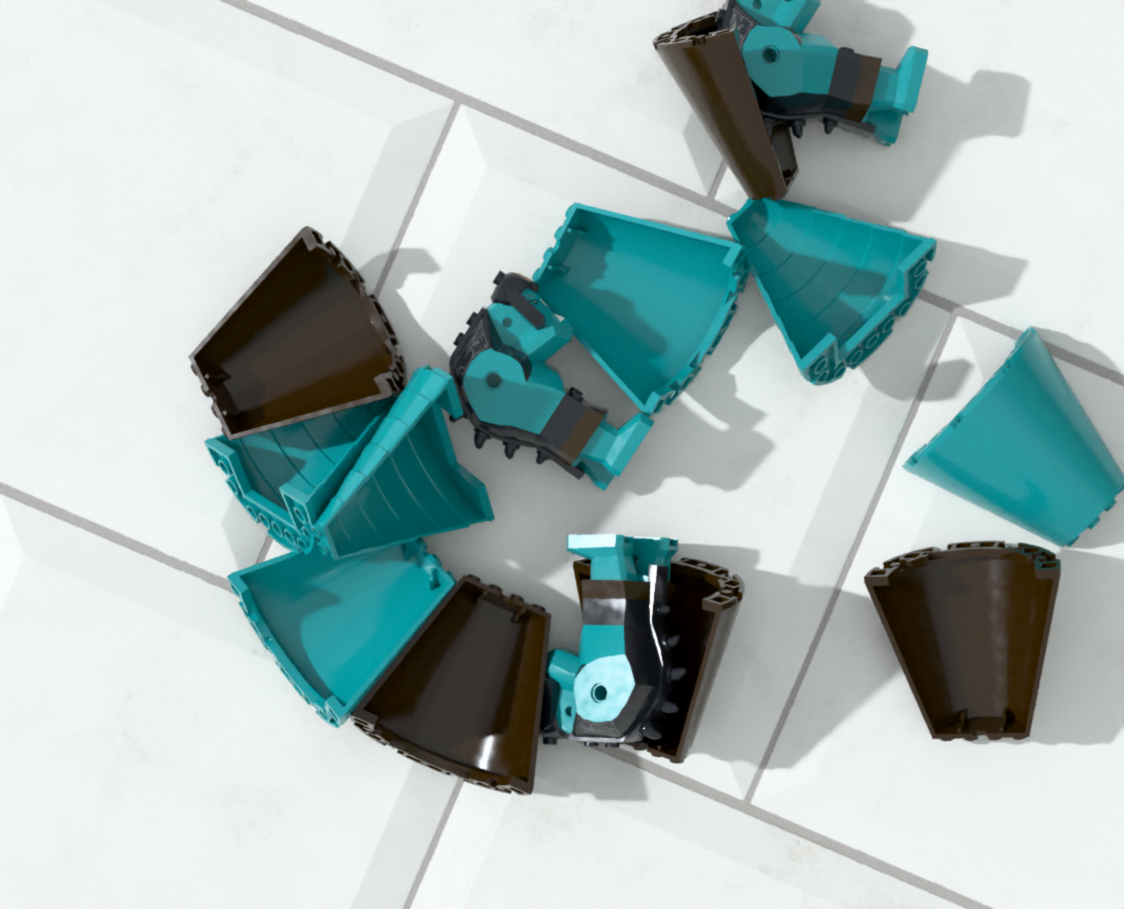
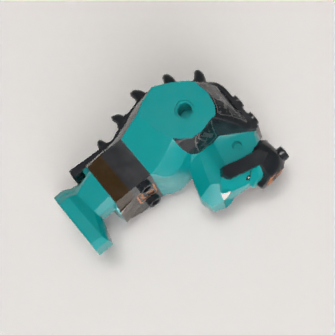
(811, 80)
(522, 398)
(626, 658)

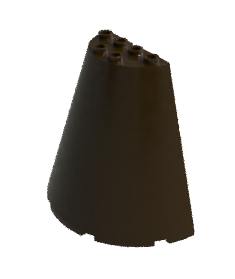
(720, 92)
(299, 344)
(703, 617)
(970, 632)
(467, 690)

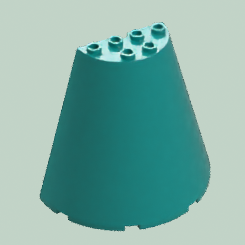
(642, 297)
(1025, 450)
(340, 619)

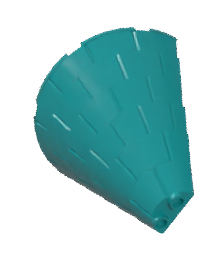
(830, 280)
(296, 469)
(405, 477)

